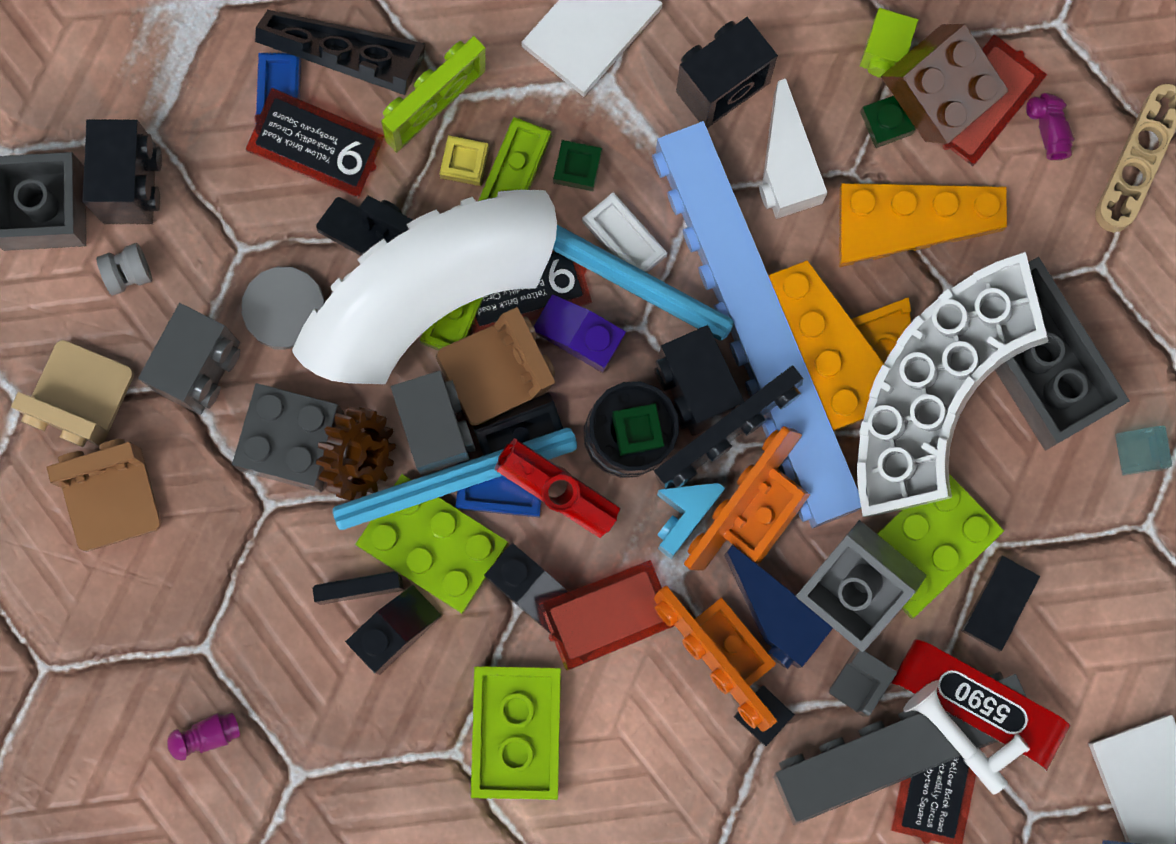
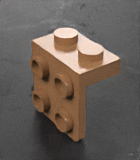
(497, 368)
(107, 494)

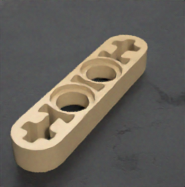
(1135, 155)

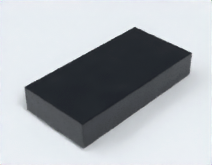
(357, 588)
(1000, 603)

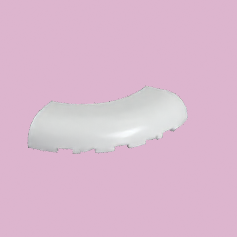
(422, 278)
(933, 376)

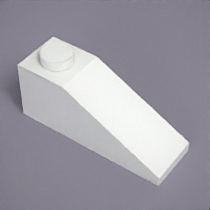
(790, 169)

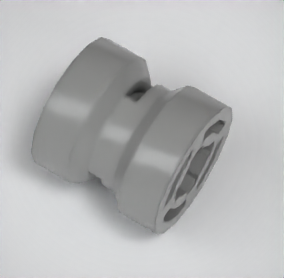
(124, 269)

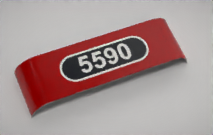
(983, 701)

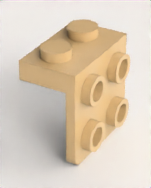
(76, 394)

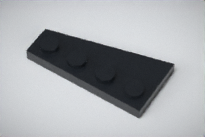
(352, 51)
(717, 439)

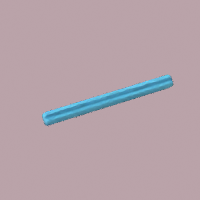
(641, 283)
(442, 482)

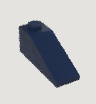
(781, 617)

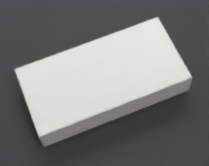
(624, 234)

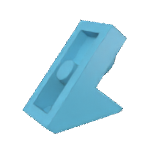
(693, 504)

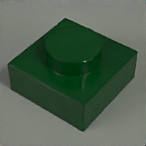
(886, 121)
(577, 165)
(637, 429)

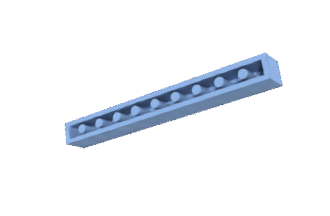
(760, 326)

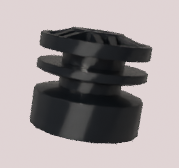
(601, 437)

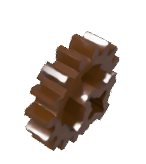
(355, 453)

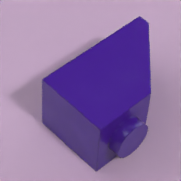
(579, 332)

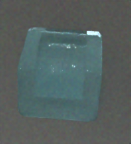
(1143, 450)

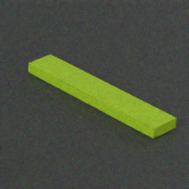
(512, 170)

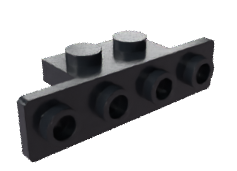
(363, 225)

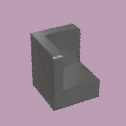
(862, 682)

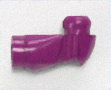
(1052, 125)
(203, 736)

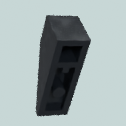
(524, 583)

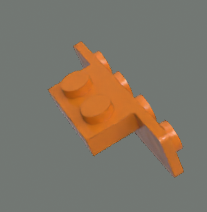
(757, 509)
(726, 648)

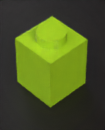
(887, 41)

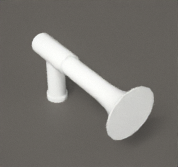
(985, 768)

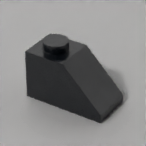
(393, 629)

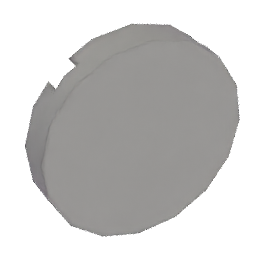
(279, 305)

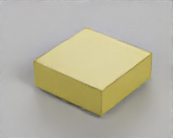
(464, 160)

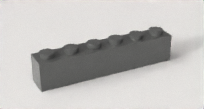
(872, 761)

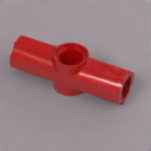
(536, 475)

